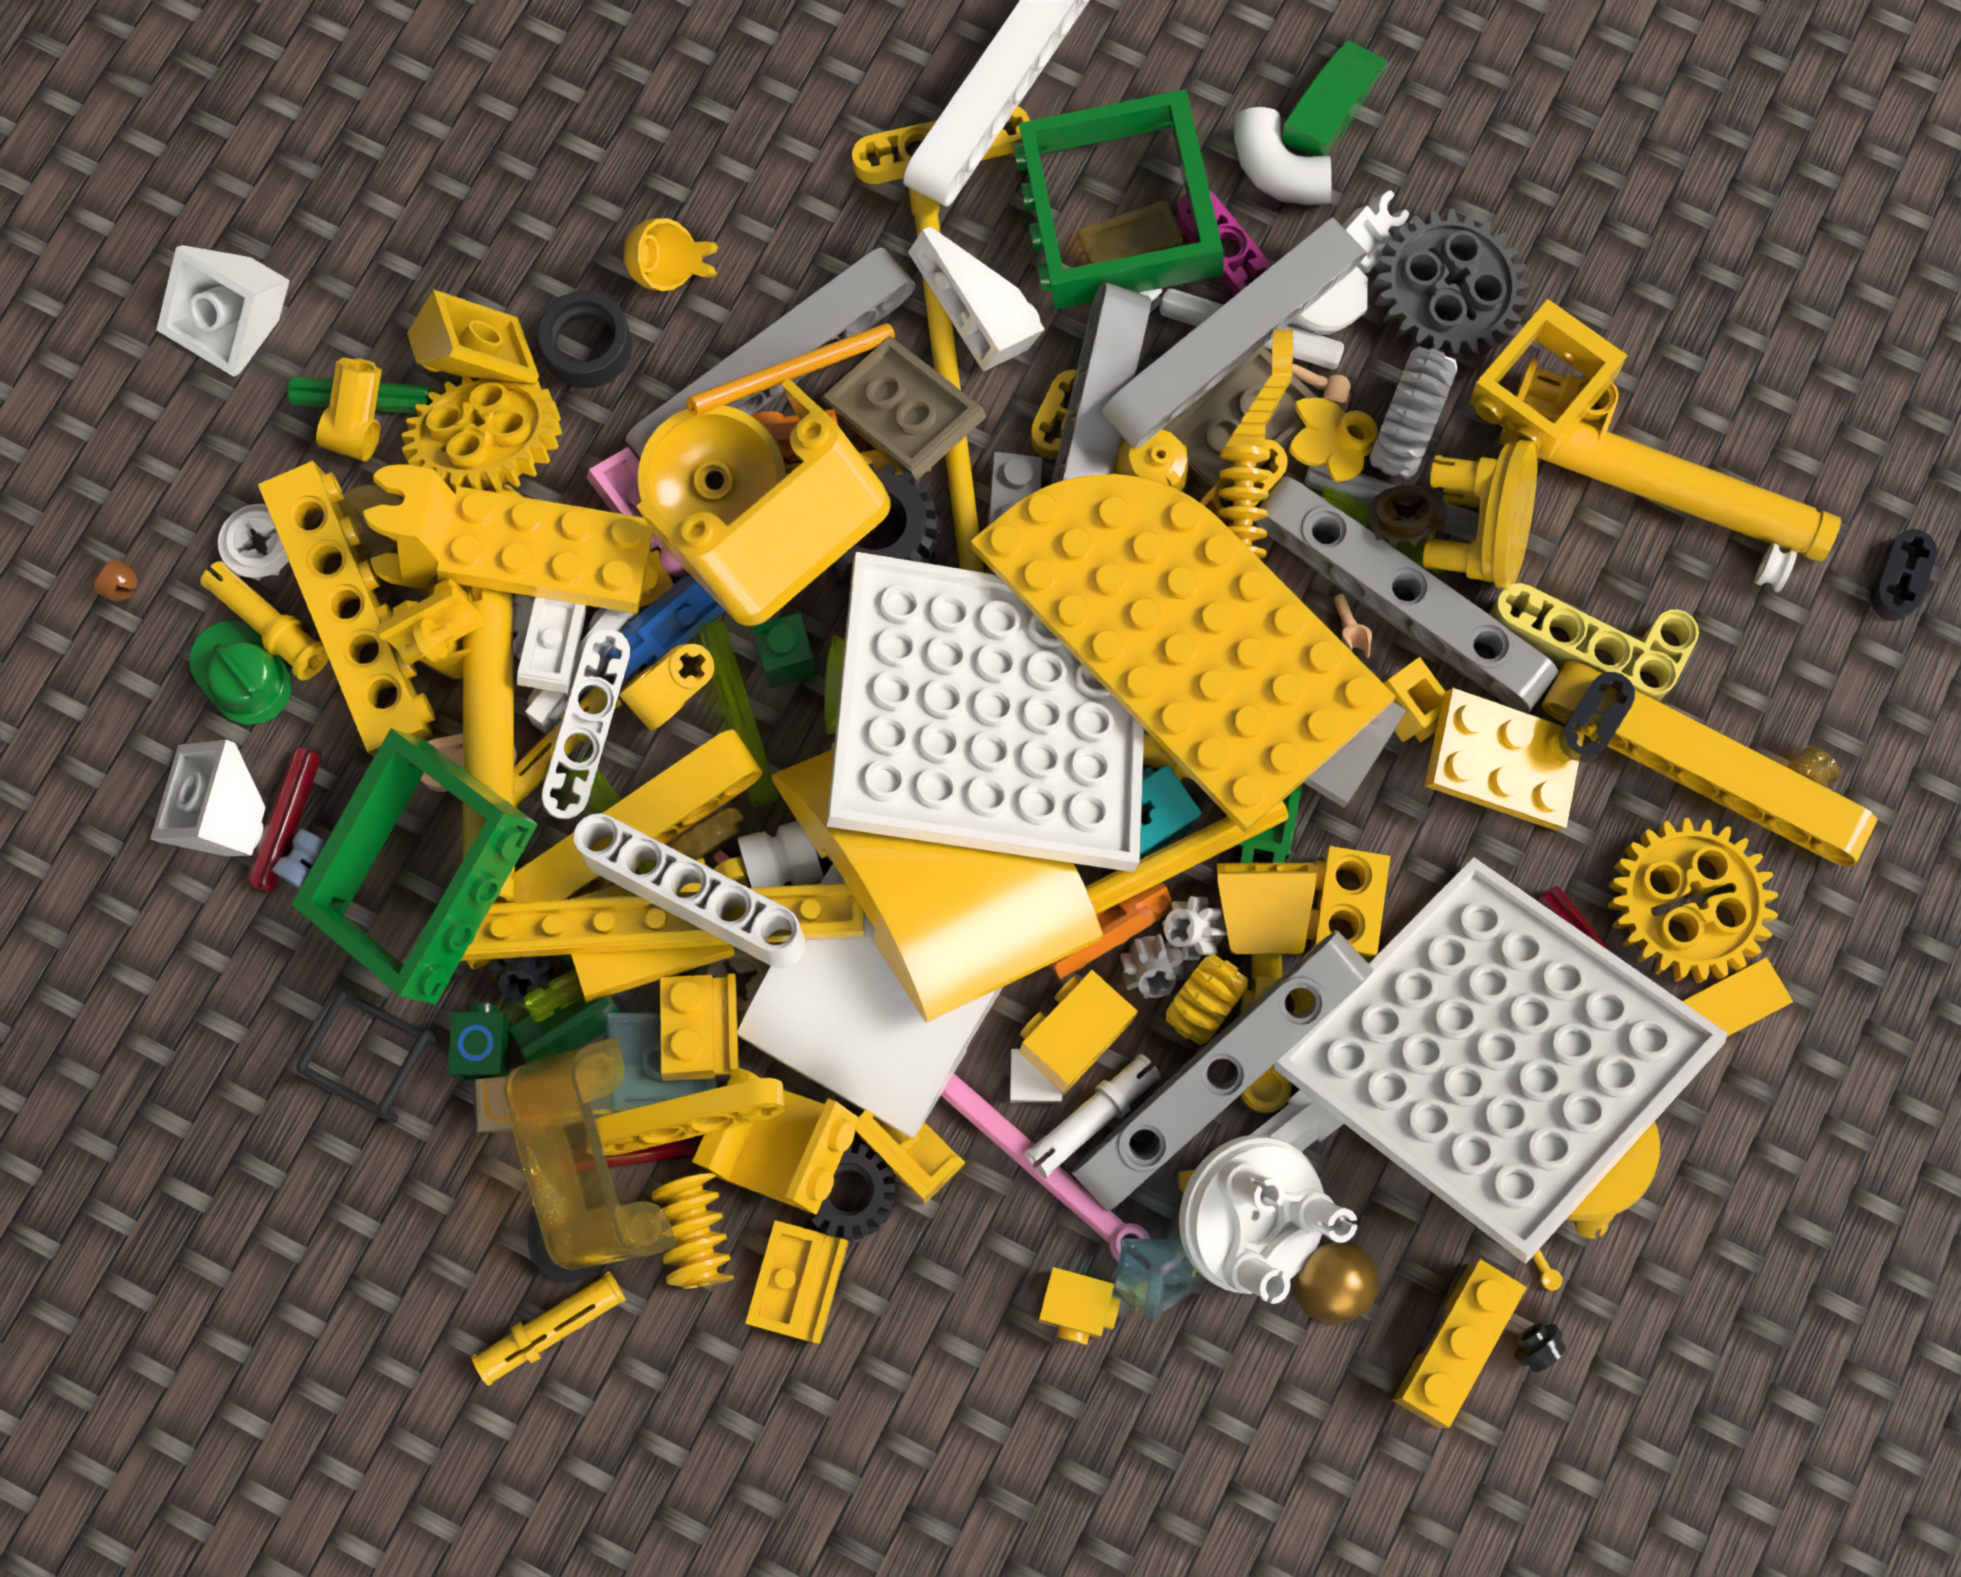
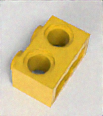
(1359, 907)

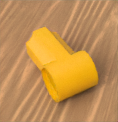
(349, 420)

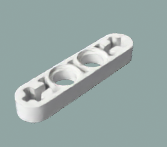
(590, 725)

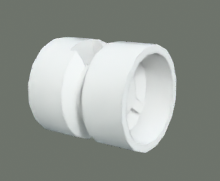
(780, 858)

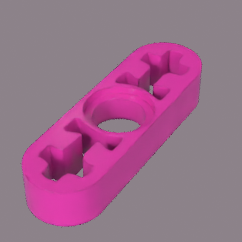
(1228, 229)

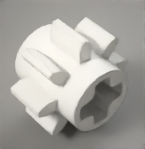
(1194, 928)

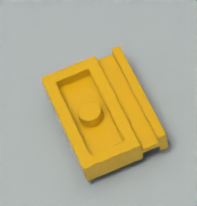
(698, 1027)
(797, 1282)

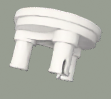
(1257, 1216)

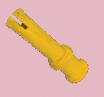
(279, 632)

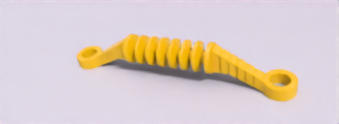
(1248, 447)

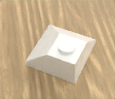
(221, 305)
(210, 801)

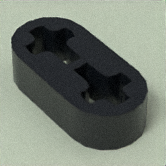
(1894, 570)
(1606, 722)

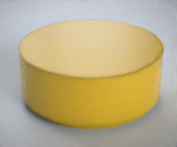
(1267, 1093)

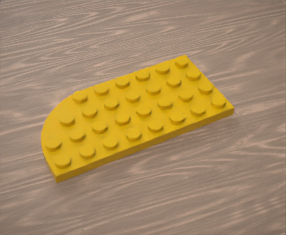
(1186, 633)

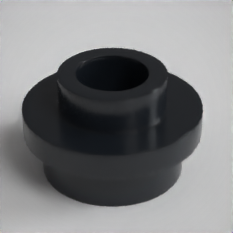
(1539, 1346)

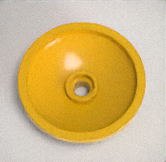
(691, 447)

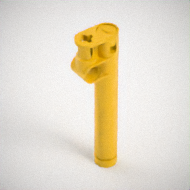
(1668, 478)
(486, 667)

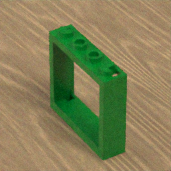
(1135, 272)
(362, 835)

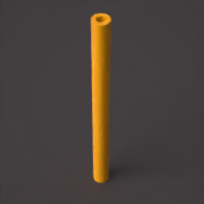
(789, 369)

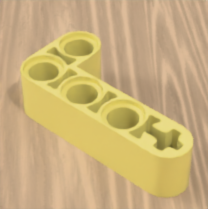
(1588, 634)

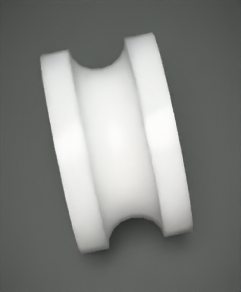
(1775, 567)

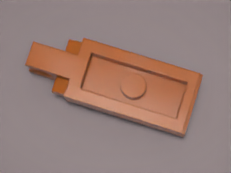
(1119, 925)

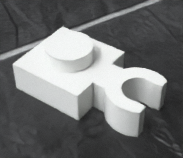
(1371, 226)

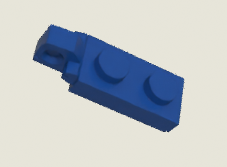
(667, 623)

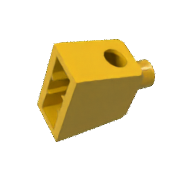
(1266, 910)

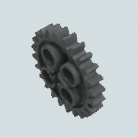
(1450, 285)

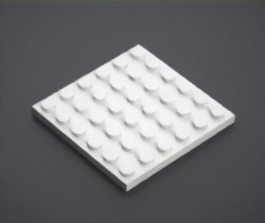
(977, 724)
(1501, 1057)

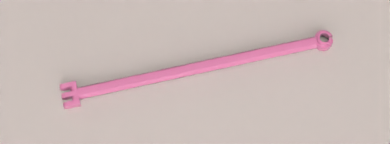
(1015, 1144)

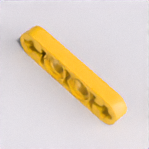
(882, 145)
(691, 1116)

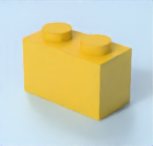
(1076, 1031)

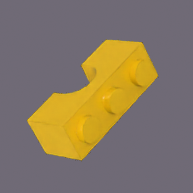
(1461, 1345)

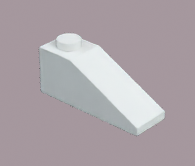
(979, 302)

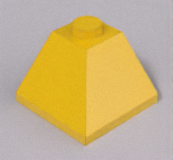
(470, 341)

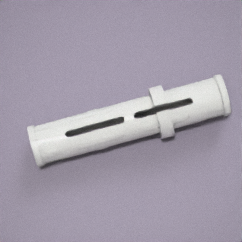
(1109, 1101)

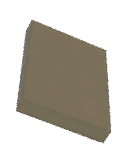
(903, 407)
(1216, 415)

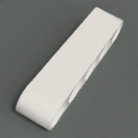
(674, 872)

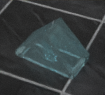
(1154, 1274)

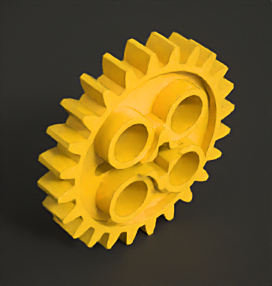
(483, 432)
(1709, 941)

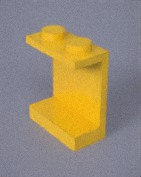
(783, 1155)

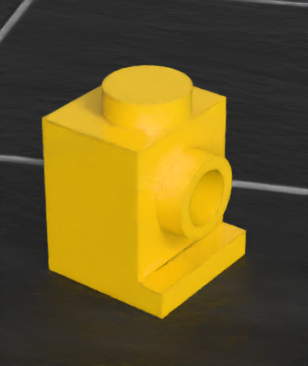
(1421, 697)

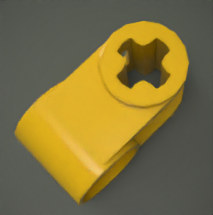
(661, 690)

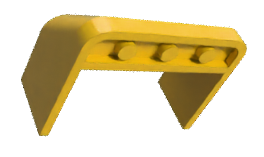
(790, 530)

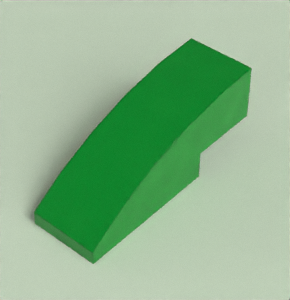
(1333, 100)

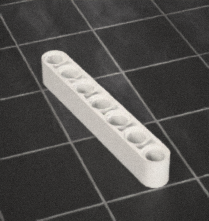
(989, 97)

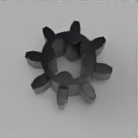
(520, 975)

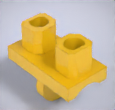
(431, 624)

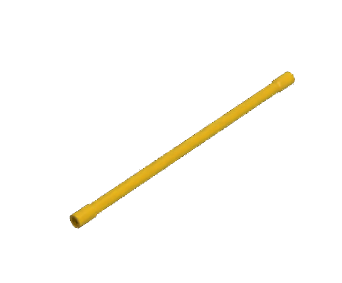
(945, 363)

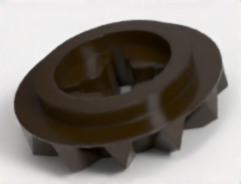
(1406, 501)

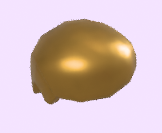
(1336, 1283)

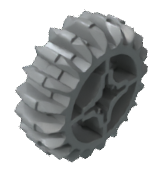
(1413, 412)

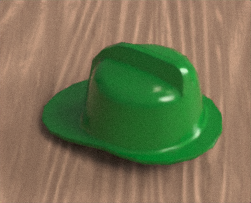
(239, 673)

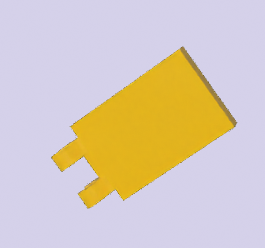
(621, 970)

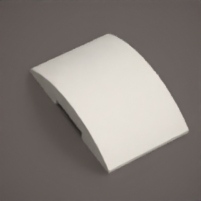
(857, 1031)

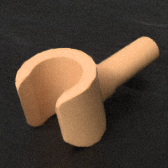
(1335, 387)
(1353, 634)

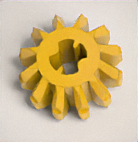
(1206, 999)

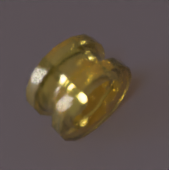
(1816, 766)

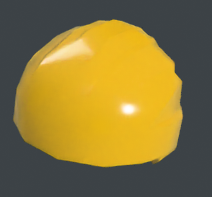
(664, 255)

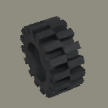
(876, 1208)

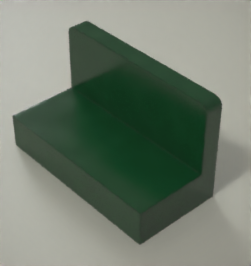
(563, 1030)

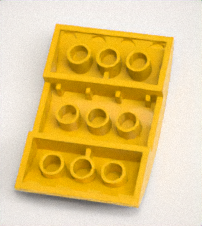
(946, 913)

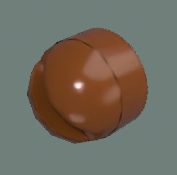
(116, 581)

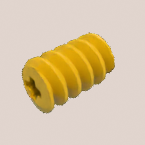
(692, 1232)

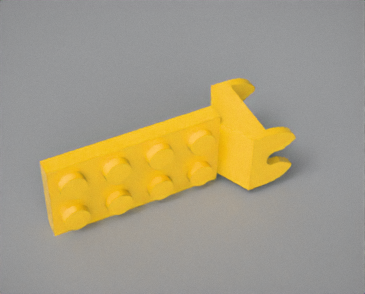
(508, 542)

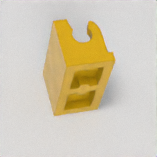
(920, 1163)

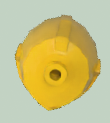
(1159, 459)

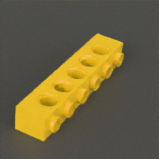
(290, 503)

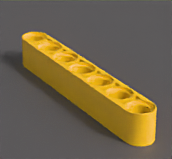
(1723, 770)
(657, 809)

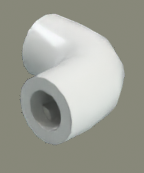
(1273, 167)

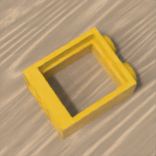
(1573, 344)

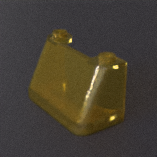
(568, 1164)

